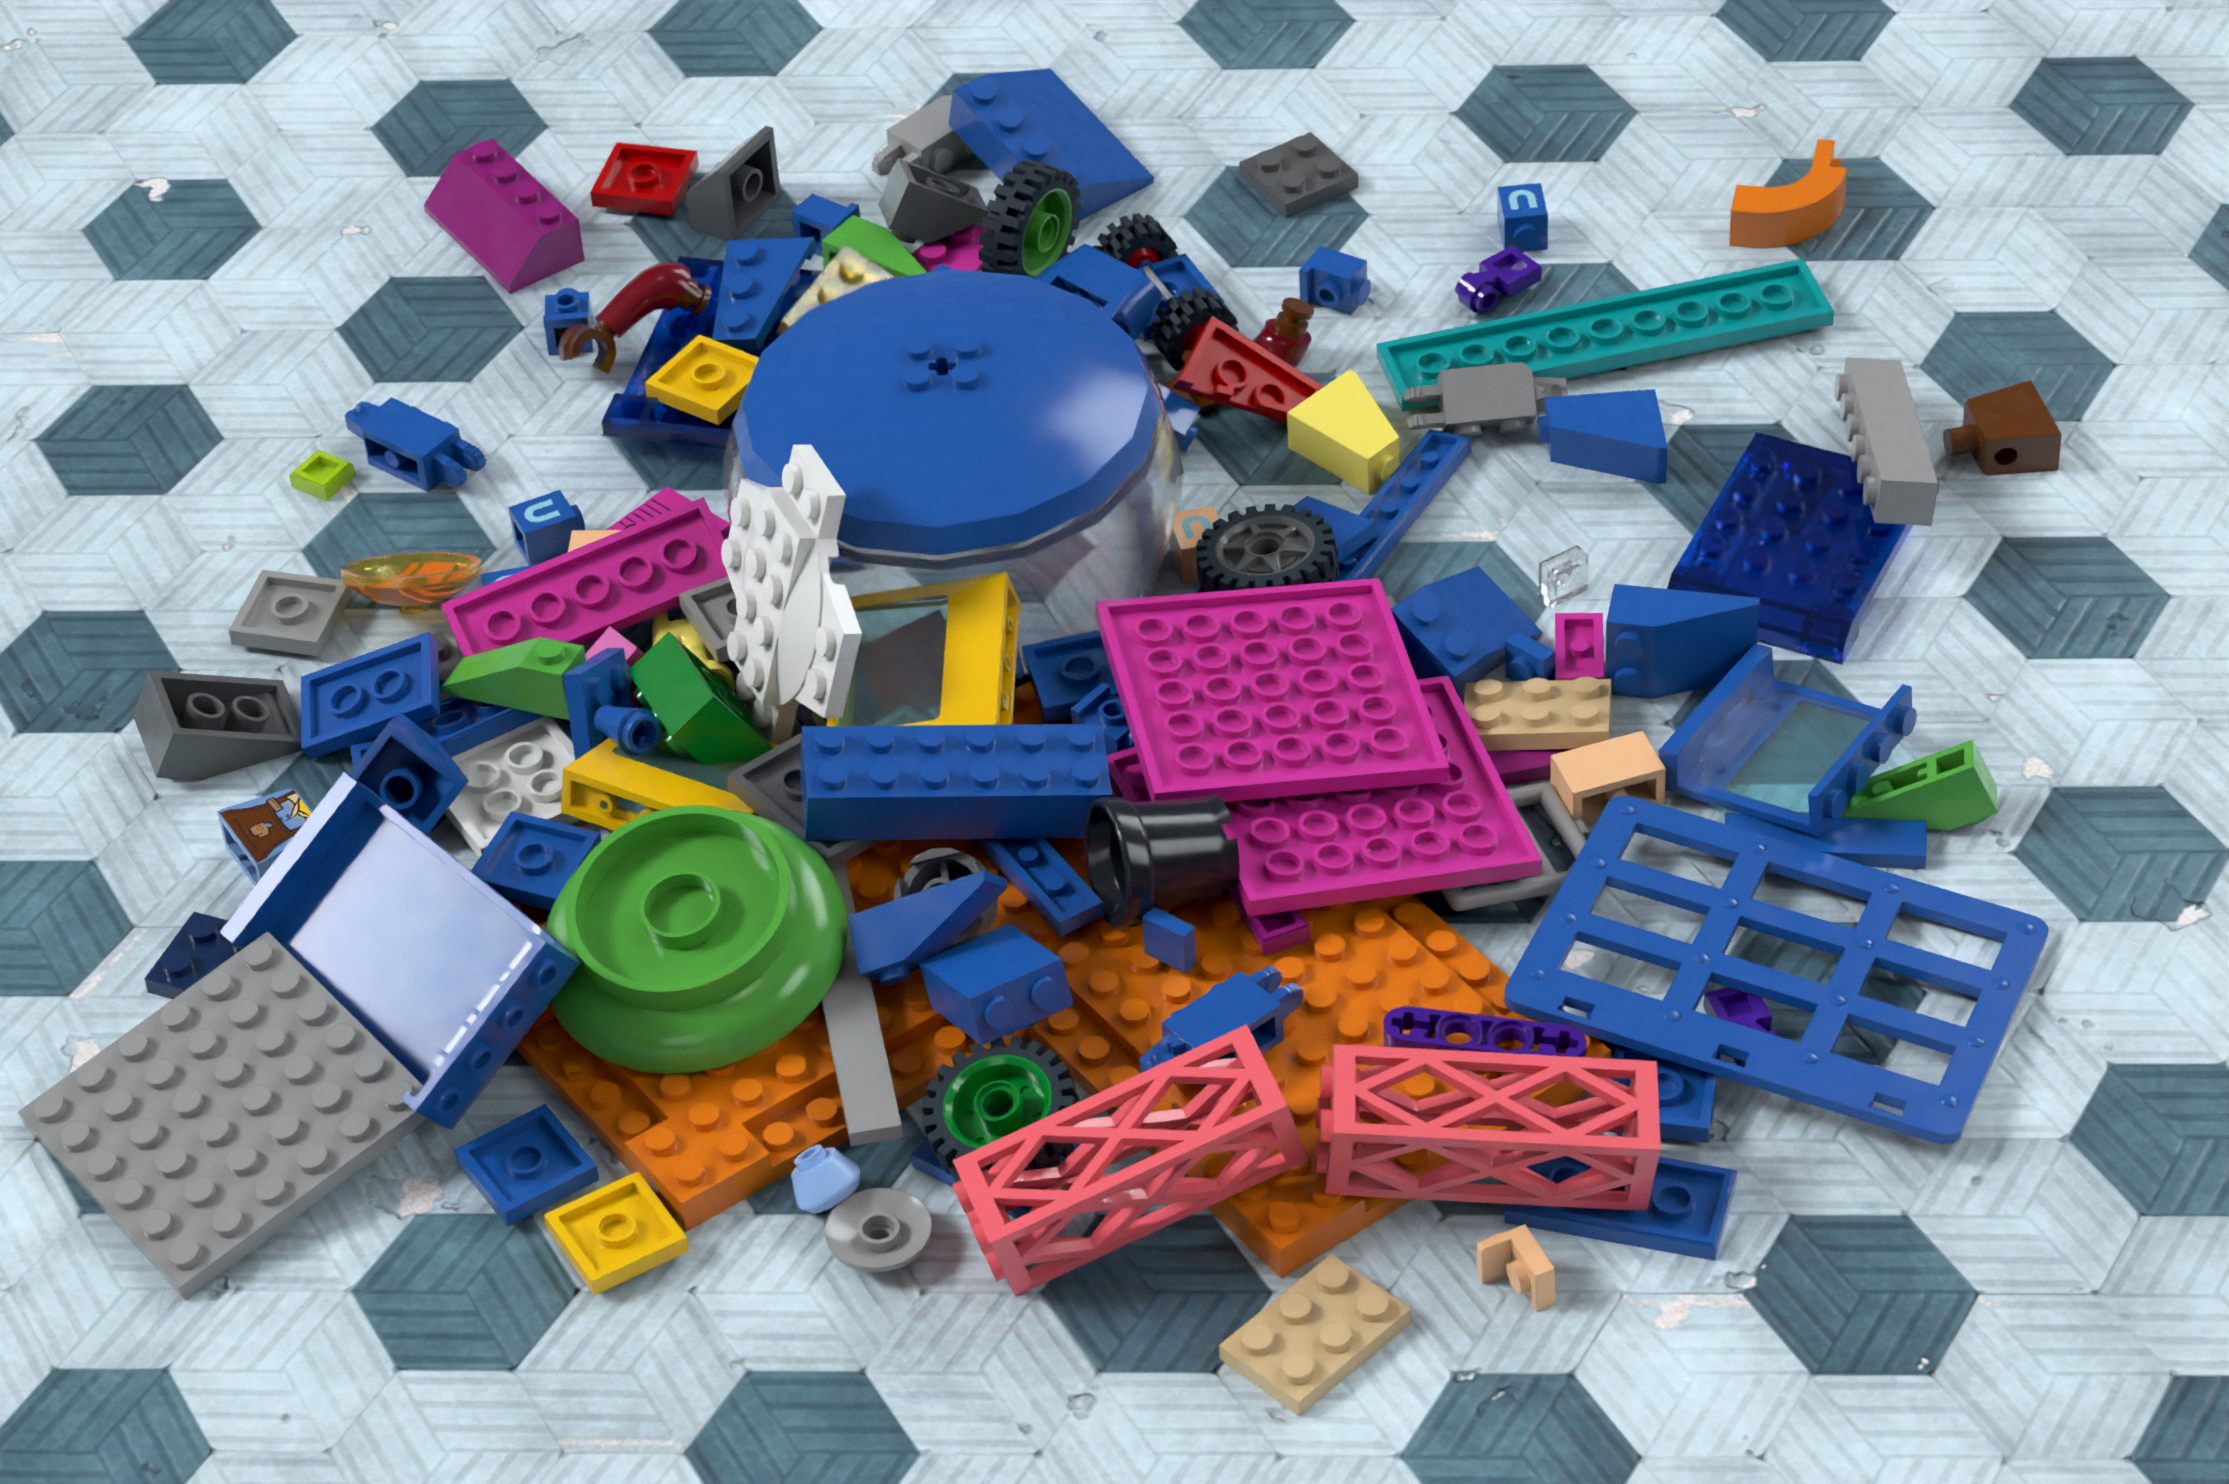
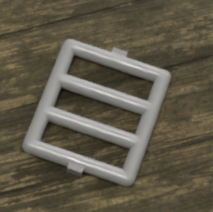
(1549, 882)

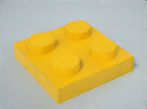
(704, 379)
(616, 1233)

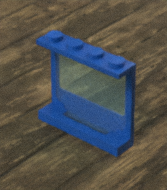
(1781, 746)

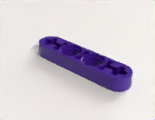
(1483, 1029)

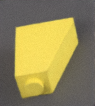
(1345, 433)

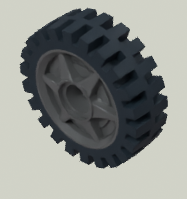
(1266, 550)

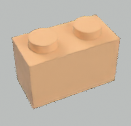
(1607, 769)

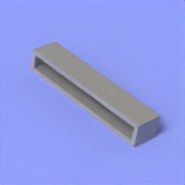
(1887, 441)

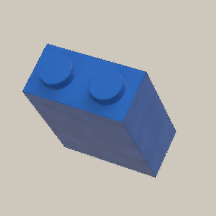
(996, 983)

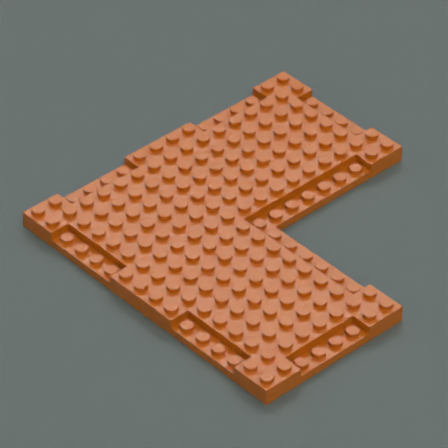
(740, 1126)

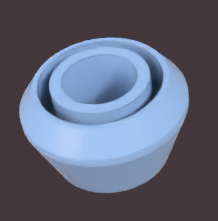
(823, 1178)

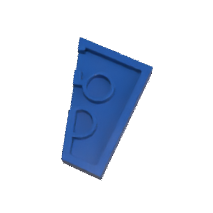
(754, 285)

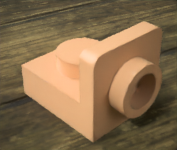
(1522, 1260)

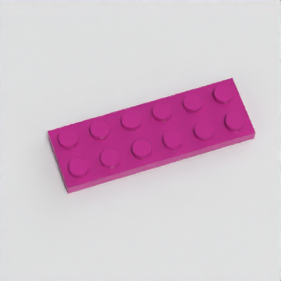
(595, 585)

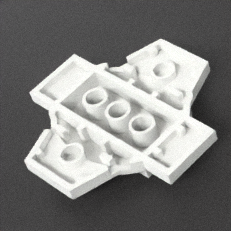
(793, 624)

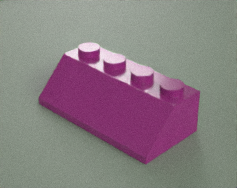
(504, 217)

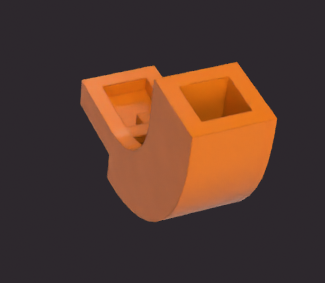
(1794, 211)

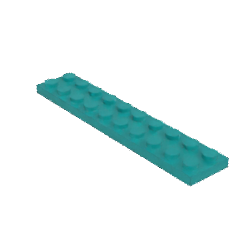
(1619, 329)

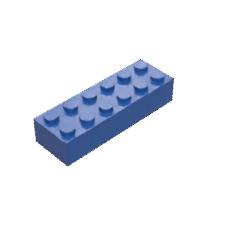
(950, 781)

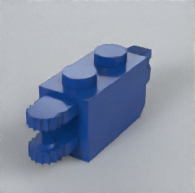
(413, 444)
(1225, 1008)

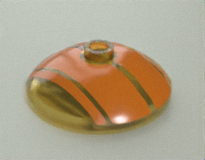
(411, 578)

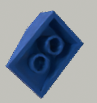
(1459, 627)
(1675, 639)

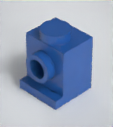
(820, 217)
(1334, 280)
(563, 311)
(1104, 709)

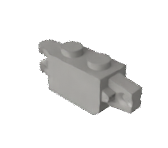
(924, 141)
(1484, 398)

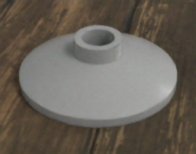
(878, 1230)

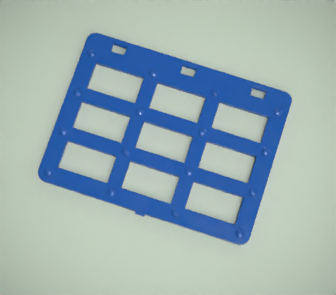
(1775, 1064)

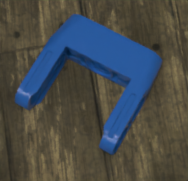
(1111, 285)

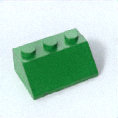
(695, 706)

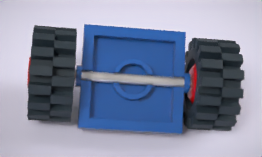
(1186, 293)

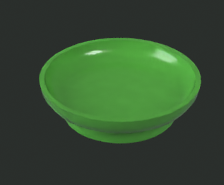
(696, 939)

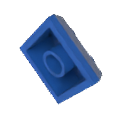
(411, 773)

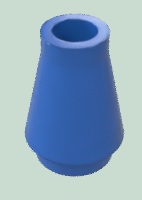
(629, 728)

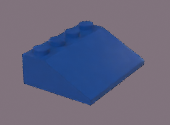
(1042, 120)

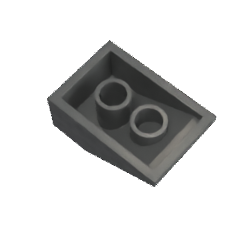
(213, 723)

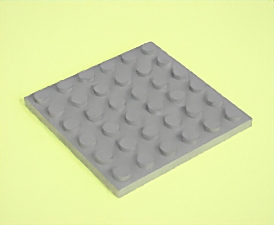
(226, 1114)

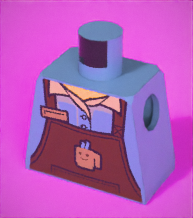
(261, 829)

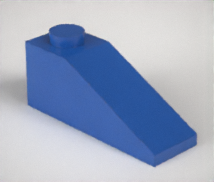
(913, 928)

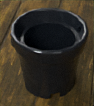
(1157, 854)

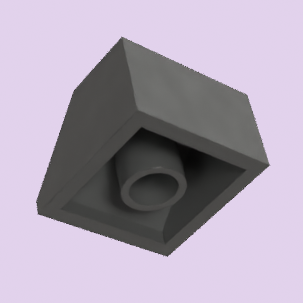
(736, 189)
(928, 204)

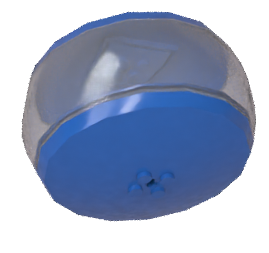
(973, 441)

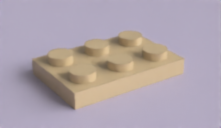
(1540, 713)
(1315, 1334)

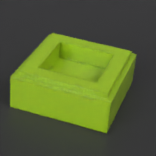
(322, 475)

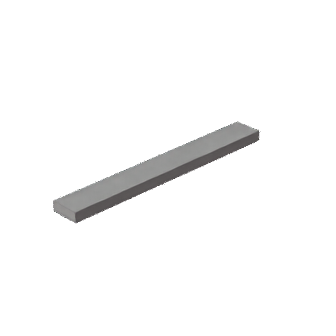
(859, 1047)

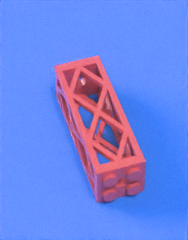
(1183, 1139)
(1477, 1153)

